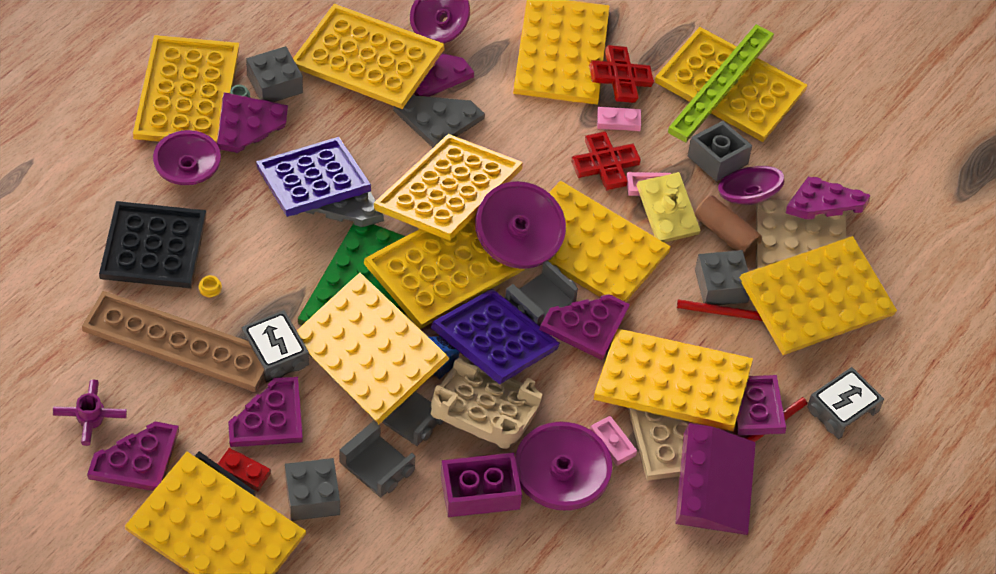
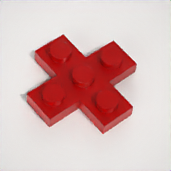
(621, 74)
(605, 160)

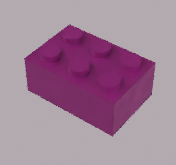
(481, 485)

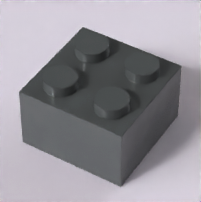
(274, 75)
(719, 150)
(719, 277)
(312, 489)

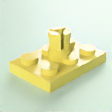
(668, 207)

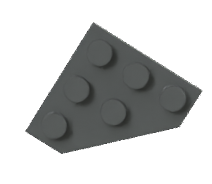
(437, 117)
(356, 209)

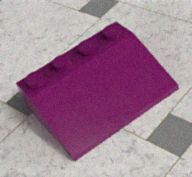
(715, 480)

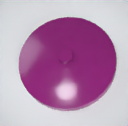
(520, 225)
(563, 466)

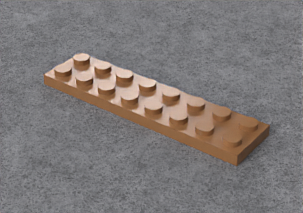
(175, 340)

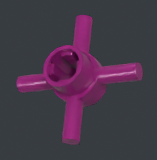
(89, 412)

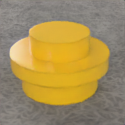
(210, 286)

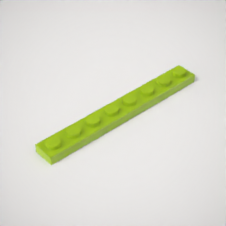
(720, 83)

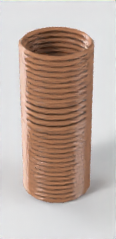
(732, 230)

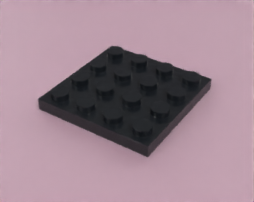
(153, 244)

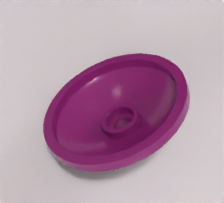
(428, 17)
(186, 157)
(751, 185)

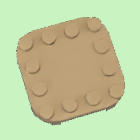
(482, 406)

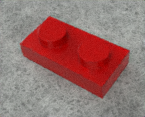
(245, 469)

